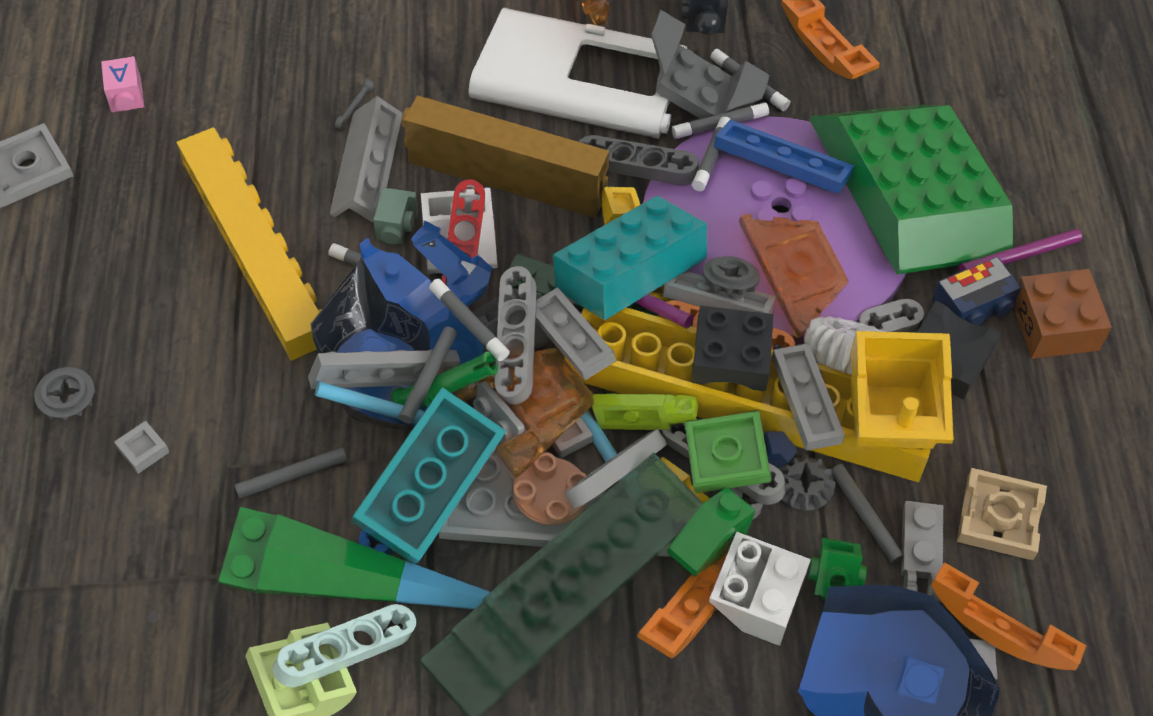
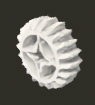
(832, 341)

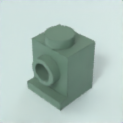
(395, 215)

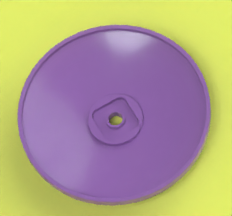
(747, 188)

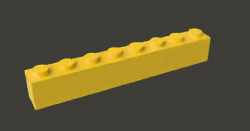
(251, 239)

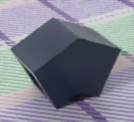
(778, 448)

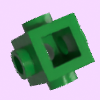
(836, 566)

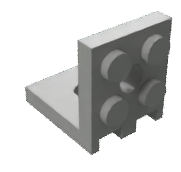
(48, 168)

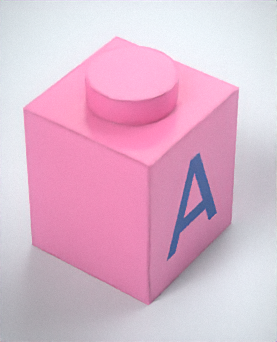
(122, 84)

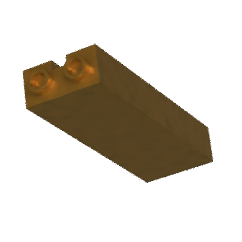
(506, 156)

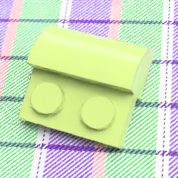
(316, 698)

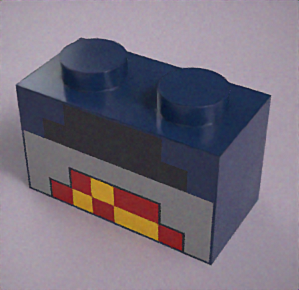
(979, 291)

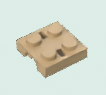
(1011, 513)

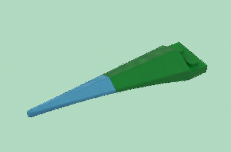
(296, 559)

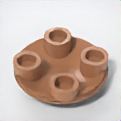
(542, 488)

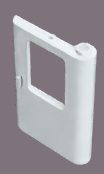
(530, 65)

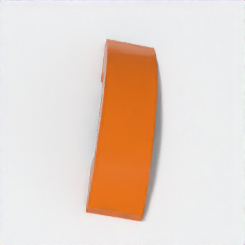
(826, 41)
(684, 614)
(1051, 650)

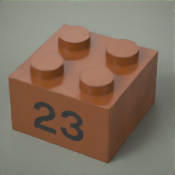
(1061, 313)

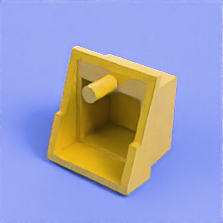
(901, 389)

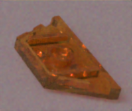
(797, 266)

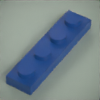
(784, 156)

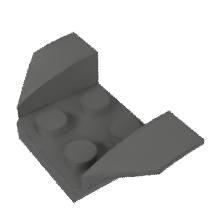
(697, 83)

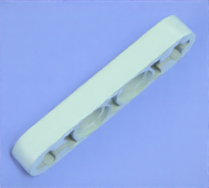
(343, 640)

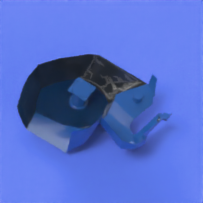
(390, 308)
(855, 648)

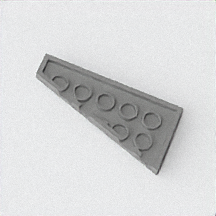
(491, 515)

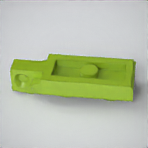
(643, 410)

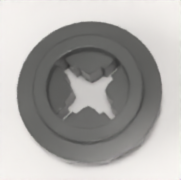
(722, 274)
(53, 386)
(818, 492)

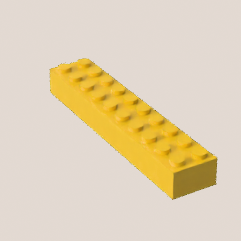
(659, 359)

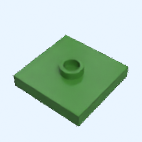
(727, 452)

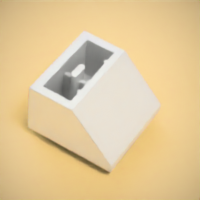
(437, 211)
(759, 587)

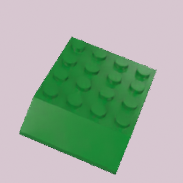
(920, 185)

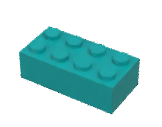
(630, 257)
(428, 476)

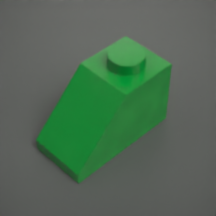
(711, 531)

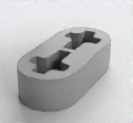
(889, 316)

